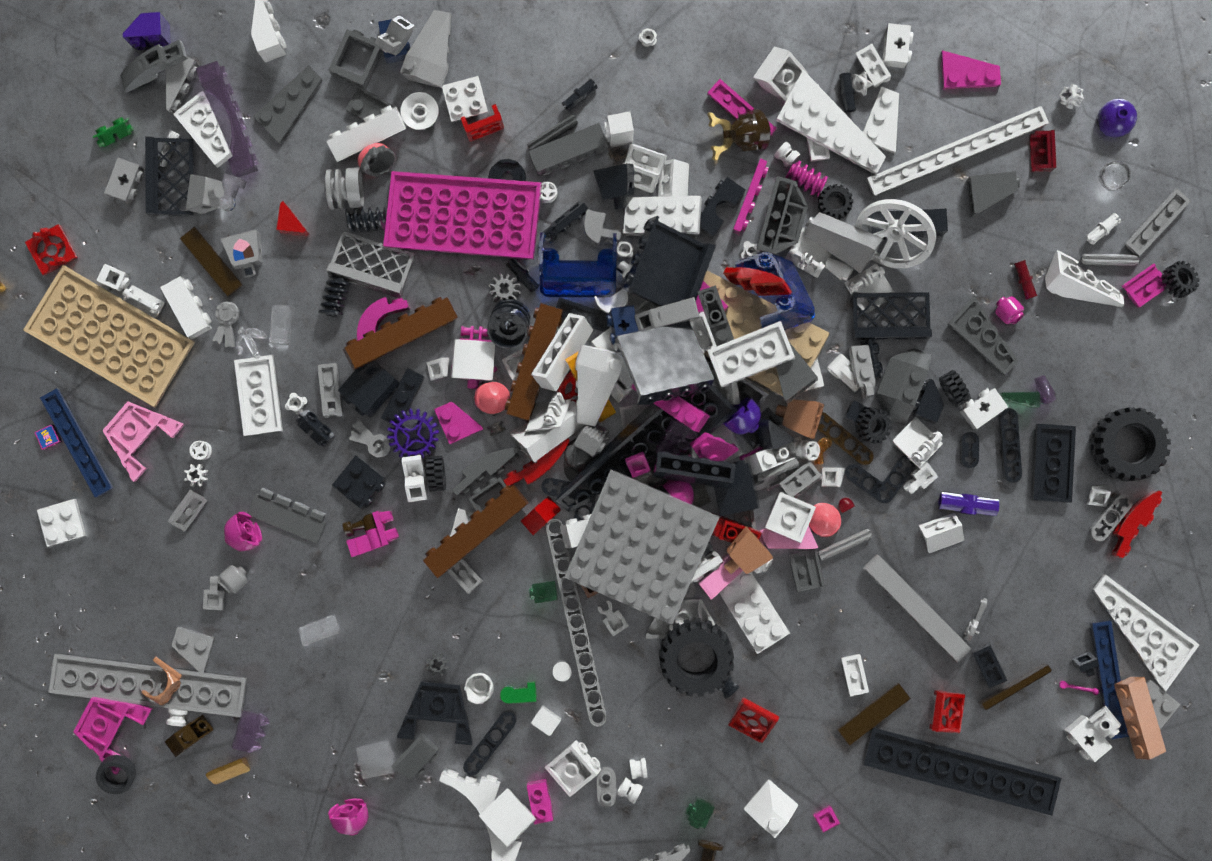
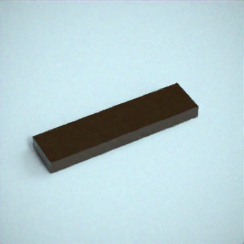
(211, 261)
(1015, 686)
(873, 714)

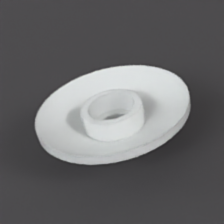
(416, 102)

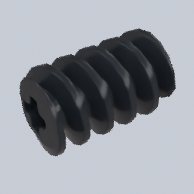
(366, 220)
(335, 296)

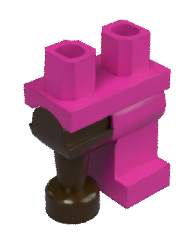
(375, 531)

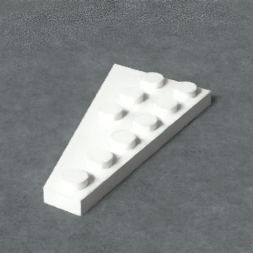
(1153, 638)

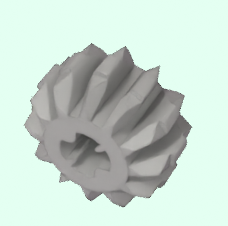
(504, 282)

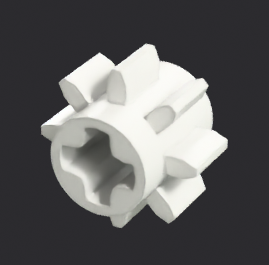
(1071, 96)
(193, 479)

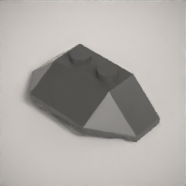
(783, 217)
(903, 383)

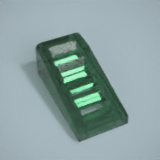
(1027, 399)

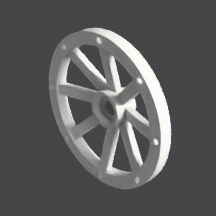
(896, 231)

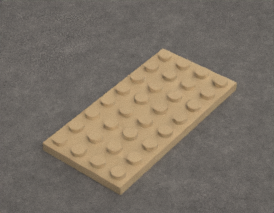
(744, 319)
(109, 336)

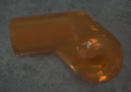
(824, 444)

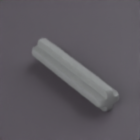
(1110, 259)
(844, 544)

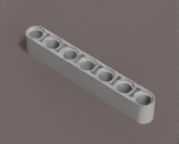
(916, 608)

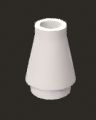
(839, 269)

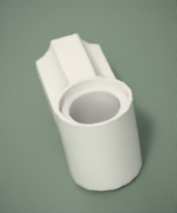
(842, 369)

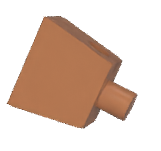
(801, 416)
(747, 553)

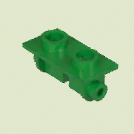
(106, 134)

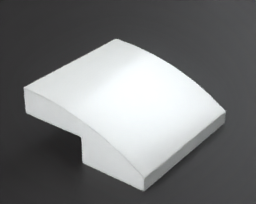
(647, 166)
(473, 360)
(507, 817)

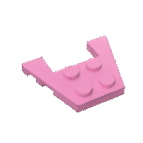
(129, 431)

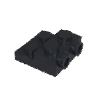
(359, 482)

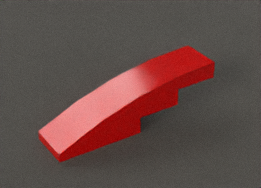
(760, 281)

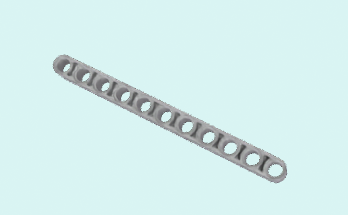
(577, 631)

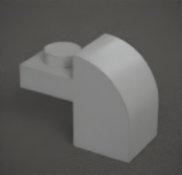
(395, 36)
(594, 228)

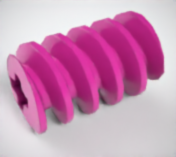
(807, 178)

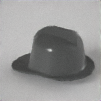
(575, 460)

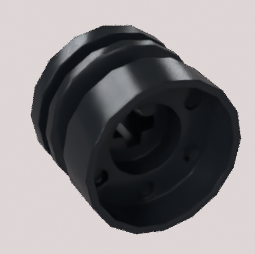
(509, 333)

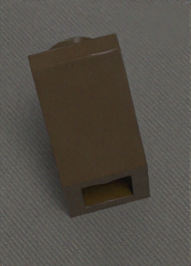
(188, 735)

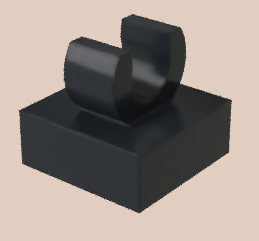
(1086, 663)

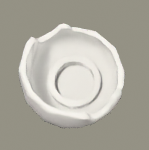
(479, 688)

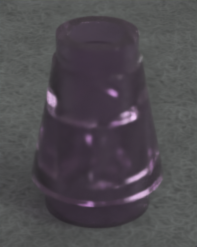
(1047, 393)

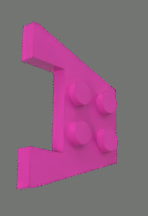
(102, 721)

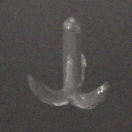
(245, 334)

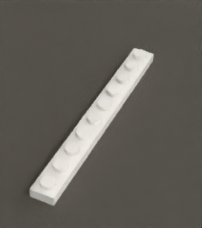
(957, 151)

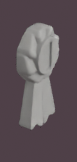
(227, 314)
(377, 444)
(972, 625)

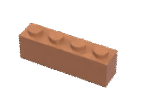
(1140, 718)

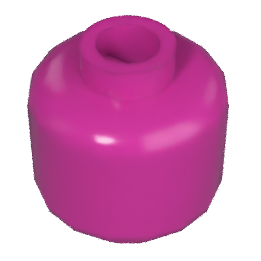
(1009, 310)

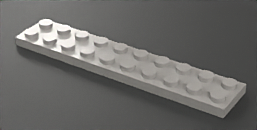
(125, 682)

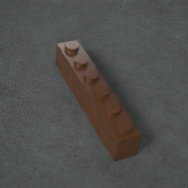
(399, 333)
(526, 388)
(475, 531)

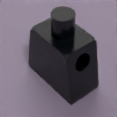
(616, 183)

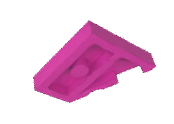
(456, 422)
(713, 447)

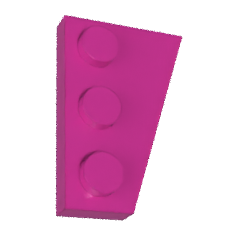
(967, 72)

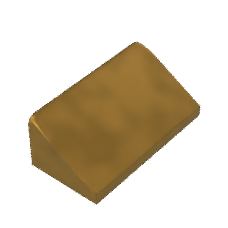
(228, 771)

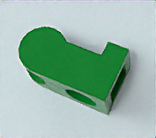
(510, 694)

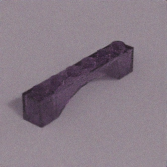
(213, 81)

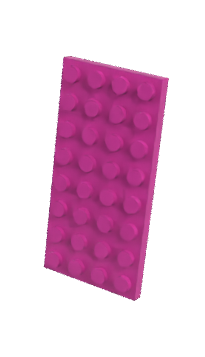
(462, 215)

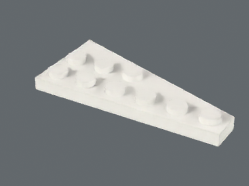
(821, 120)

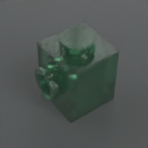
(543, 592)
(699, 812)

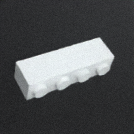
(367, 133)
(552, 366)

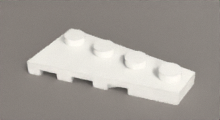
(203, 126)

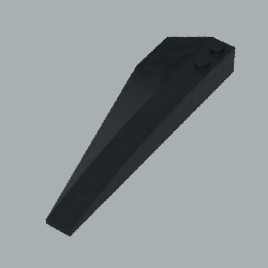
(640, 436)

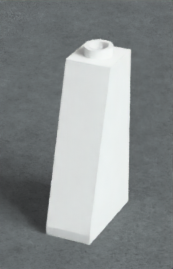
(538, 443)

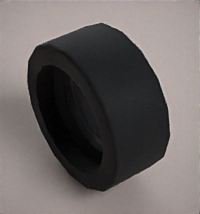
(115, 787)

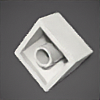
(779, 73)

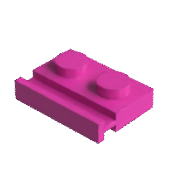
(1144, 285)

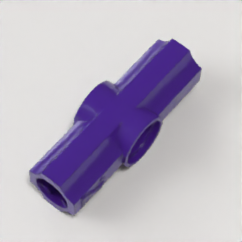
(968, 504)

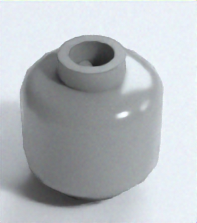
(233, 579)

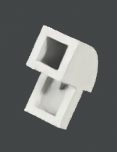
(414, 478)

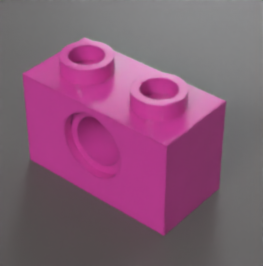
(540, 801)

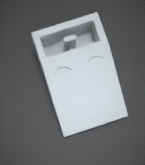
(267, 32)

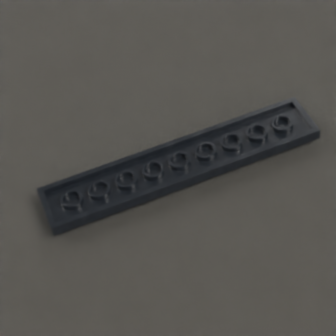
(962, 771)

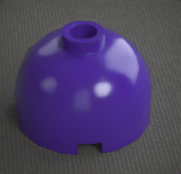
(1117, 118)
(746, 417)

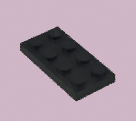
(1053, 463)

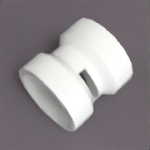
(783, 151)
(633, 792)

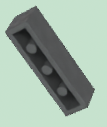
(568, 149)

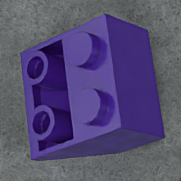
(148, 31)

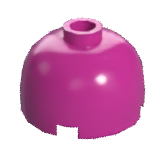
(241, 532)
(349, 818)

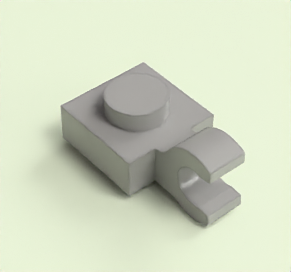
(213, 598)

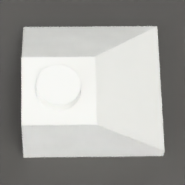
(771, 808)

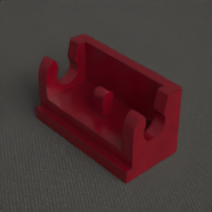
(1042, 151)

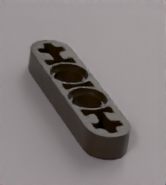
(840, 440)

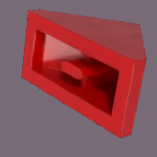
(288, 222)
(540, 515)

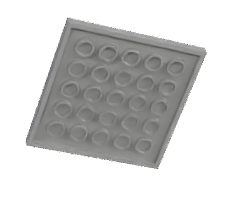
(641, 547)

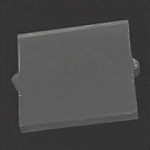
(375, 759)

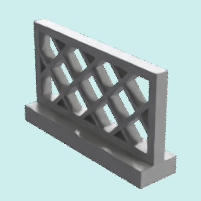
(364, 279)

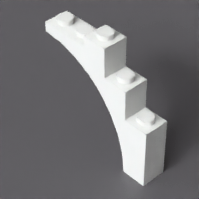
(482, 796)

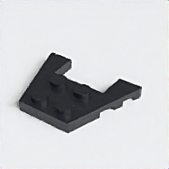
(437, 703)

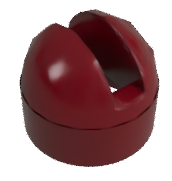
(845, 504)

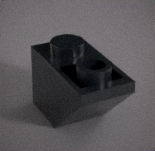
(929, 403)

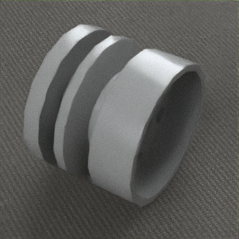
(342, 188)

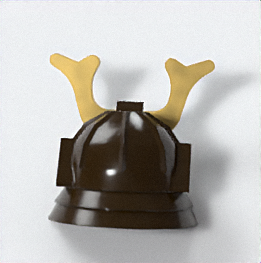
(748, 132)

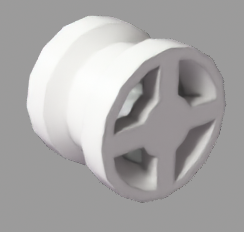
(547, 189)
(197, 448)
(807, 450)
(176, 717)
(638, 768)

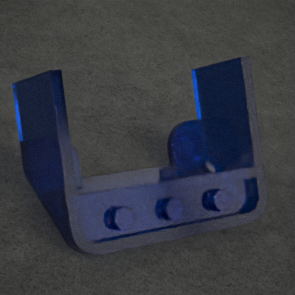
(577, 277)
(791, 309)

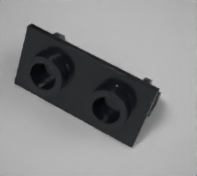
(874, 351)
(321, 433)

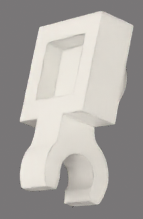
(921, 477)

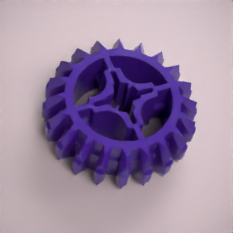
(417, 426)

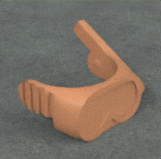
(172, 685)

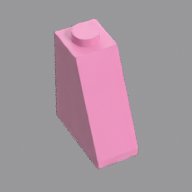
(776, 541)
(717, 580)

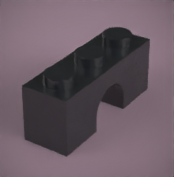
(727, 193)

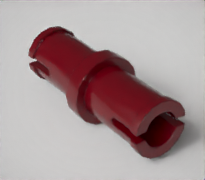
(1025, 279)

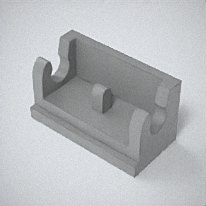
(801, 480)

